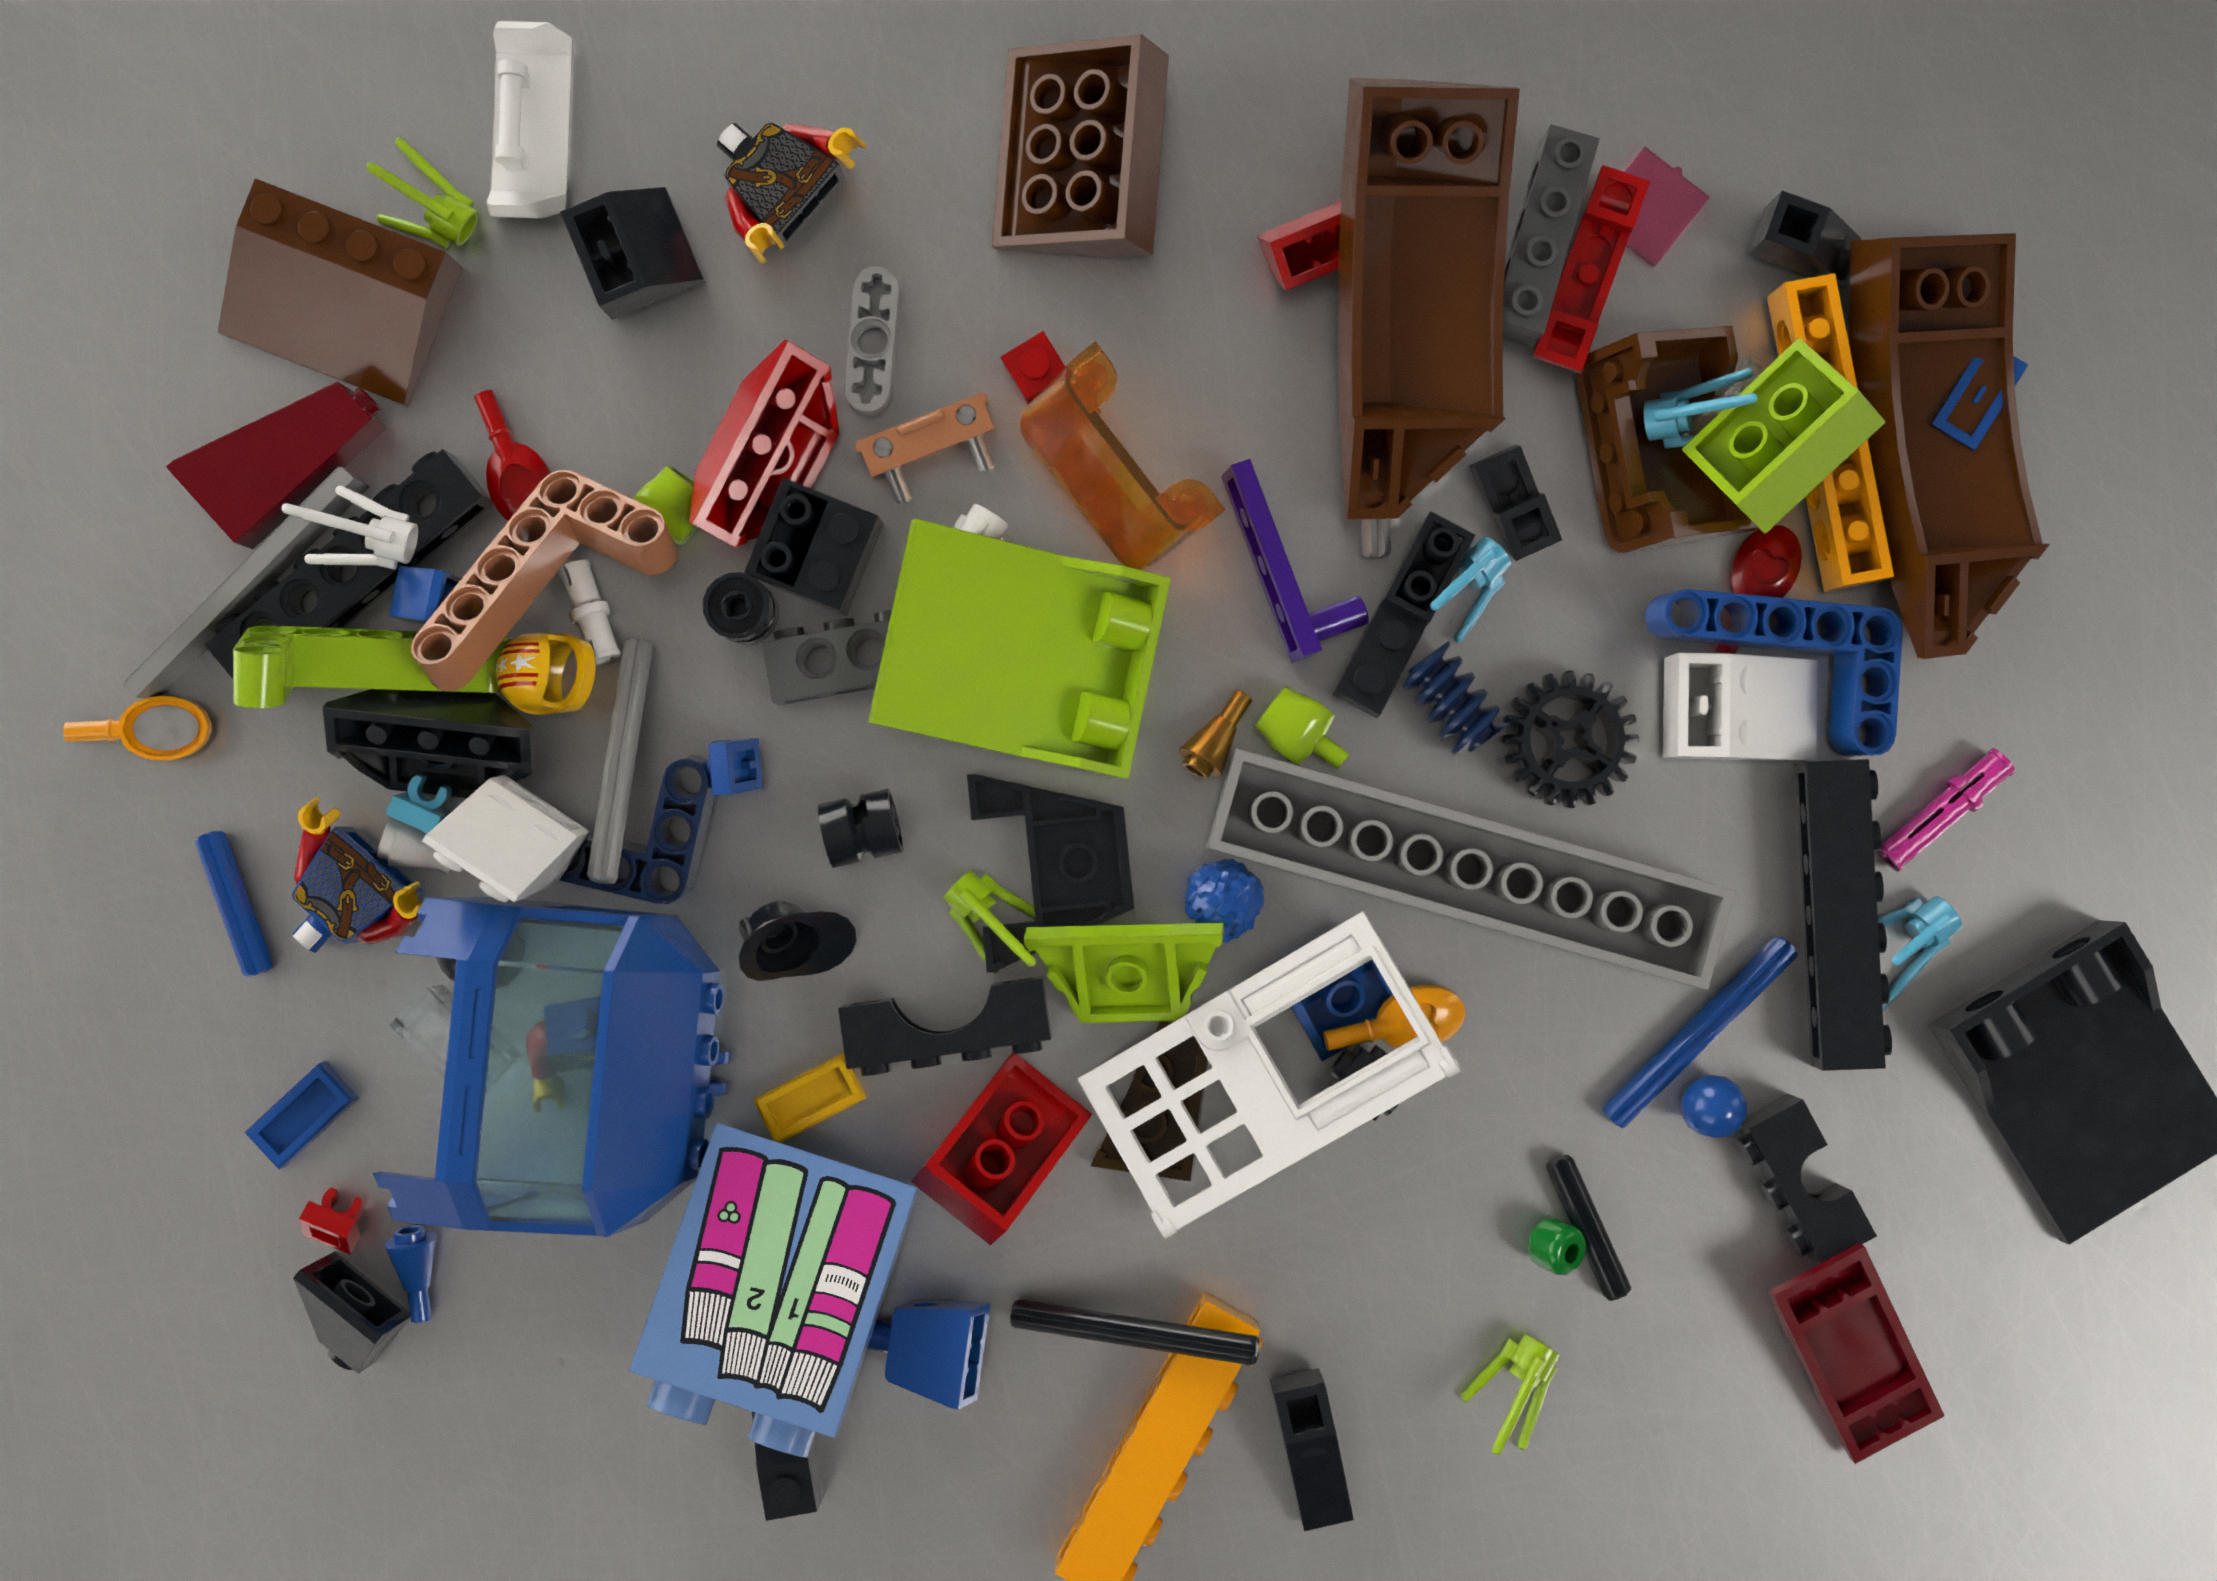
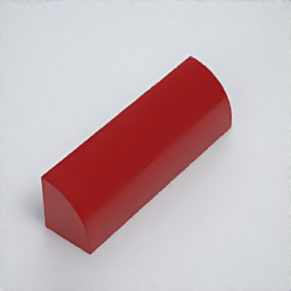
(1303, 247)

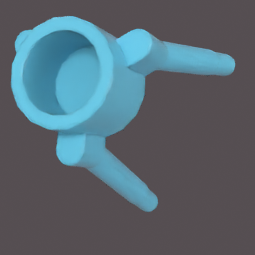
(1673, 413)
(1479, 568)
(1929, 928)

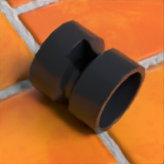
(740, 608)
(860, 828)

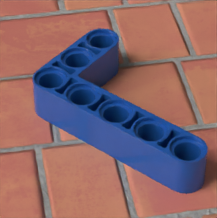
(1798, 633)

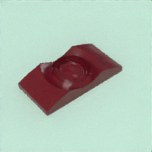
(1856, 1353)

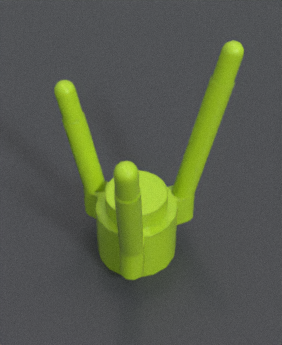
(449, 216)
(972, 900)
(1536, 1367)

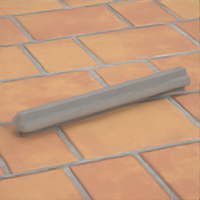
(620, 761)

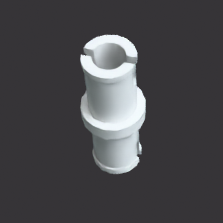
(589, 610)

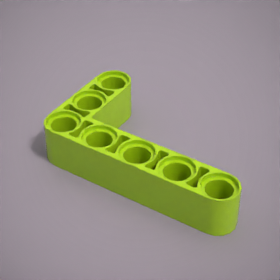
(277, 658)

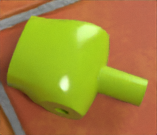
(671, 496)
(1298, 727)

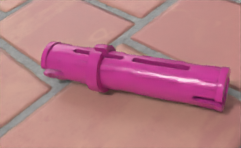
(1961, 796)

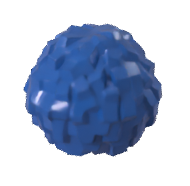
(1224, 895)

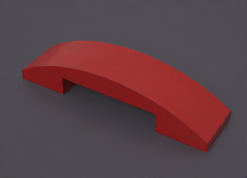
(1591, 268)

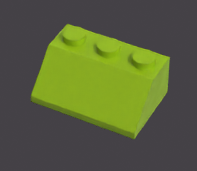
(1788, 439)

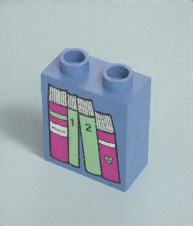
(772, 1289)

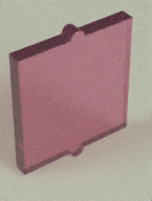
(1667, 207)

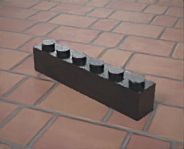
(1841, 915)

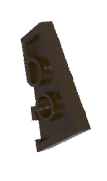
(1162, 1131)

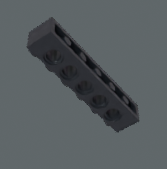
(458, 504)

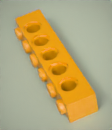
(1846, 504)

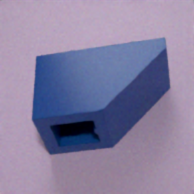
(420, 593)

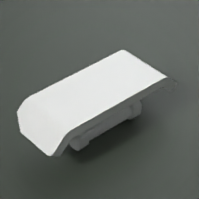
(531, 120)

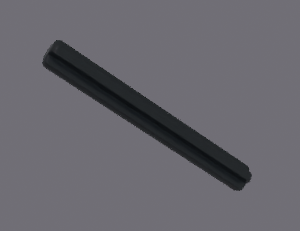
(1135, 1332)

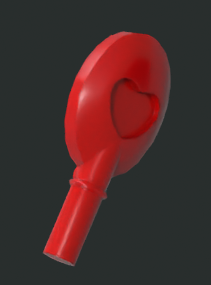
(512, 467)
(1764, 567)

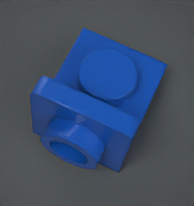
(734, 766)

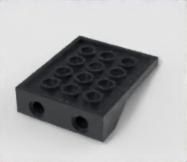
(2084, 1078)

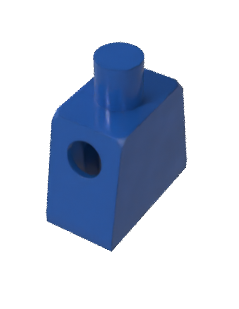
(935, 1349)

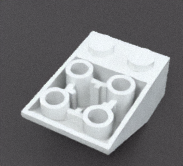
(1739, 707)
(507, 840)

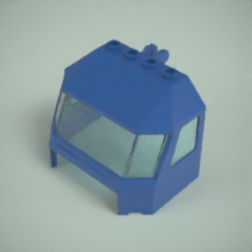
(566, 1067)

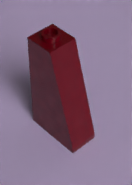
(277, 460)

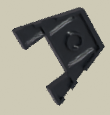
(1073, 856)

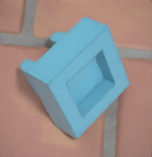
(416, 809)

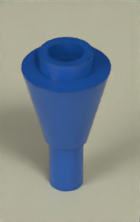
(413, 1258)

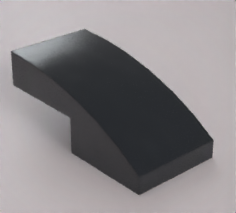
(1515, 502)

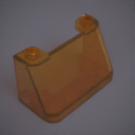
(1100, 474)

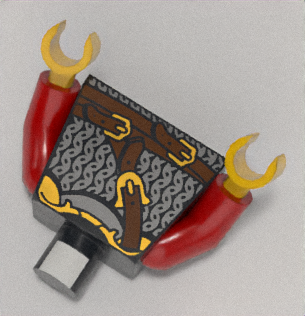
(781, 178)

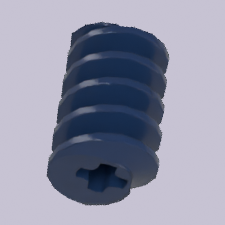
(1453, 701)

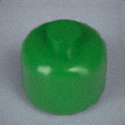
(1556, 1246)

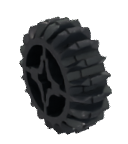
(1582, 722)

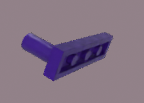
(1297, 627)

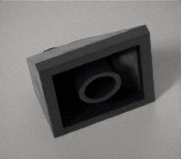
(349, 1312)

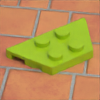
(1127, 969)

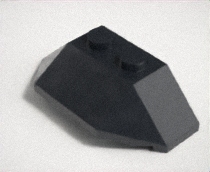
(439, 734)

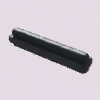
(1585, 1217)

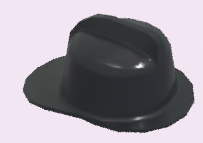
(789, 942)

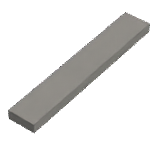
(238, 590)

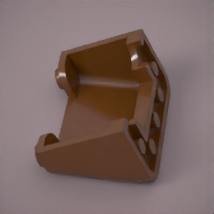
(1643, 490)

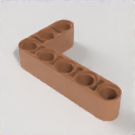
(522, 561)

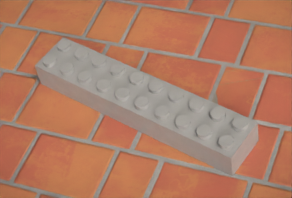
(1470, 869)

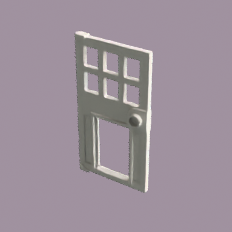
(1253, 1081)

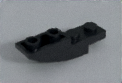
(1402, 614)

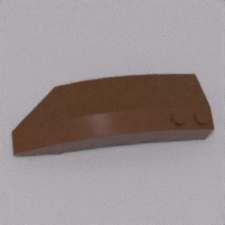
(1420, 282)
(1950, 514)

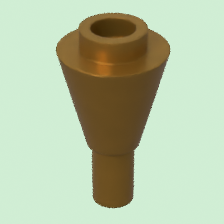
(1209, 748)

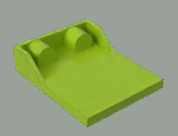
(1019, 650)

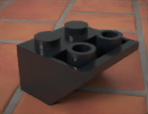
(632, 248)
(814, 546)

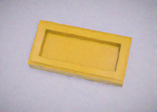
(810, 1098)

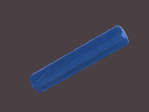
(233, 903)

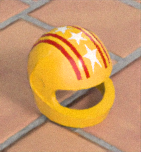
(532, 672)

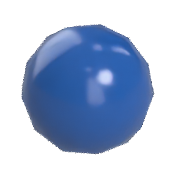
(1714, 1106)

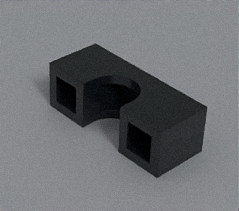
(1780, 1141)

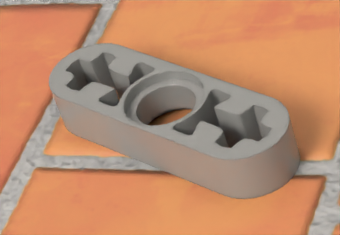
(890, 305)

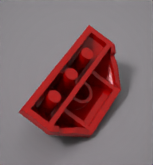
(773, 429)

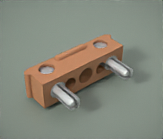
(928, 436)

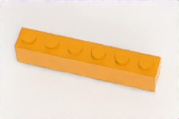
(1153, 1455)

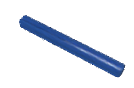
(1700, 1031)

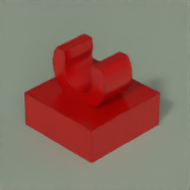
(330, 1226)

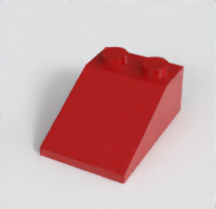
(1002, 1149)

